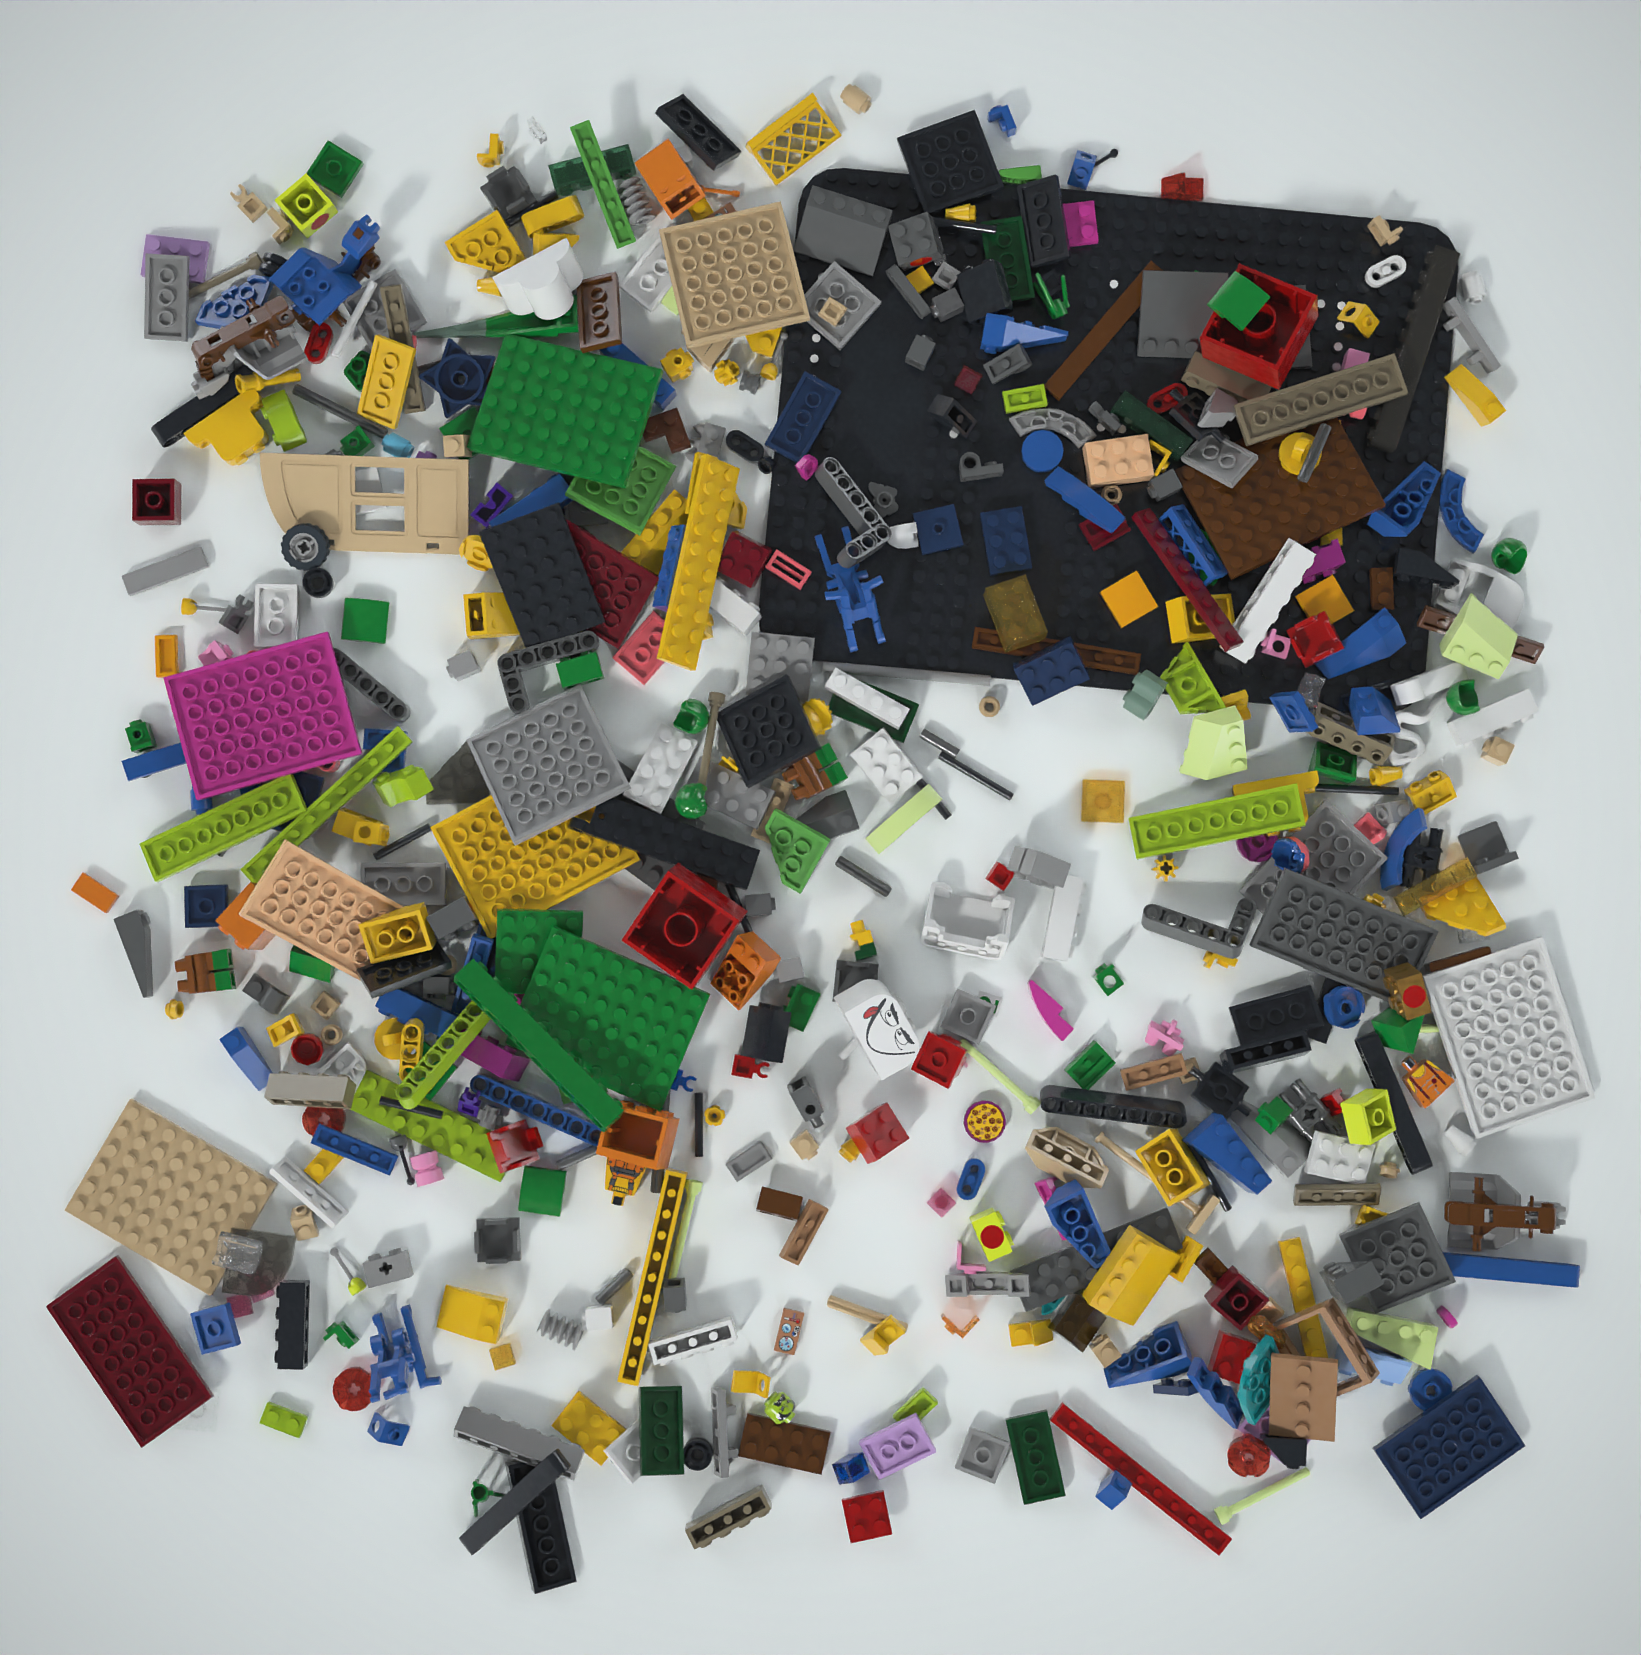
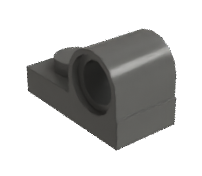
(1010, 362)
(978, 472)
(266, 994)

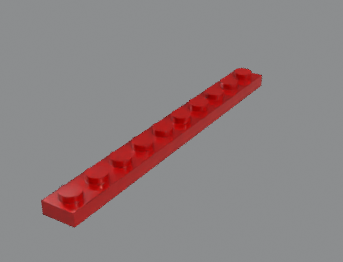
(1141, 1479)

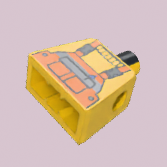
(622, 1179)

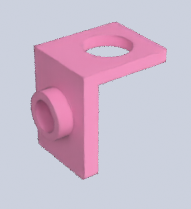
(1268, 642)
(967, 1267)

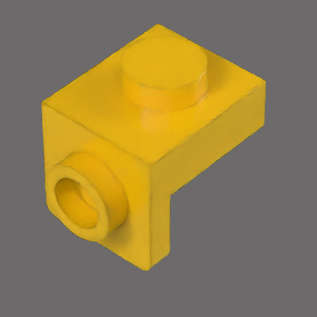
(496, 148)

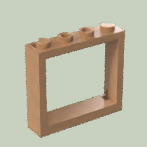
(1344, 1335)

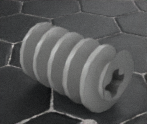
(633, 201)
(561, 1329)

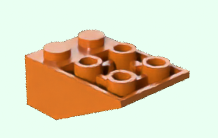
(670, 179)
(745, 969)

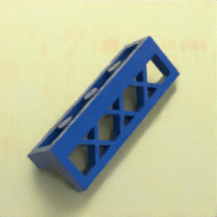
(1193, 542)

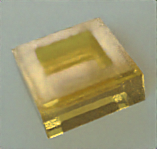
(502, 1356)

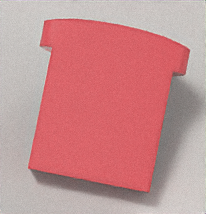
(1371, 828)

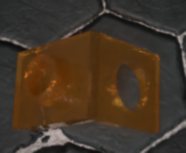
(953, 1328)

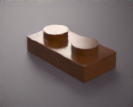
(1381, 588)

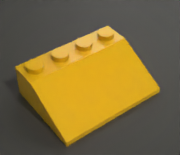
(652, 542)
(1130, 1276)

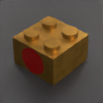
(1406, 991)

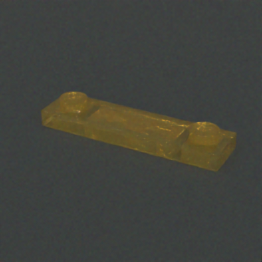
(1435, 886)

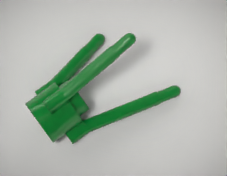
(1055, 308)
(480, 1494)

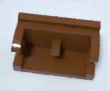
(779, 1203)

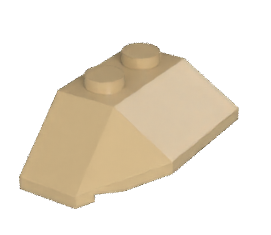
(1066, 1157)

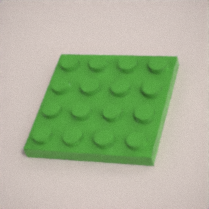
(629, 505)

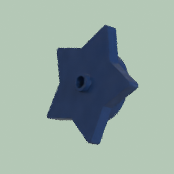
(445, 376)

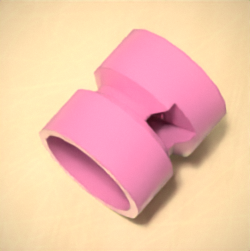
(426, 1168)

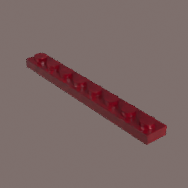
(1187, 579)

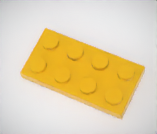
(386, 381)

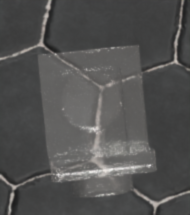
(1310, 689)

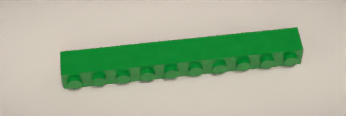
(539, 1045)

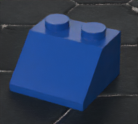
(1372, 712)

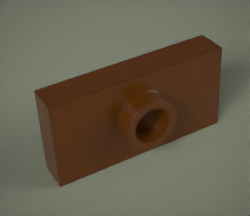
(1210, 1265)

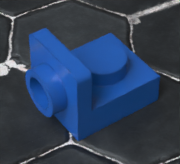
(1006, 120)

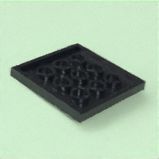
(950, 163)
(768, 731)

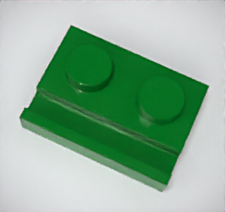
(1089, 1065)

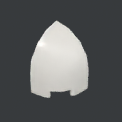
(904, 536)

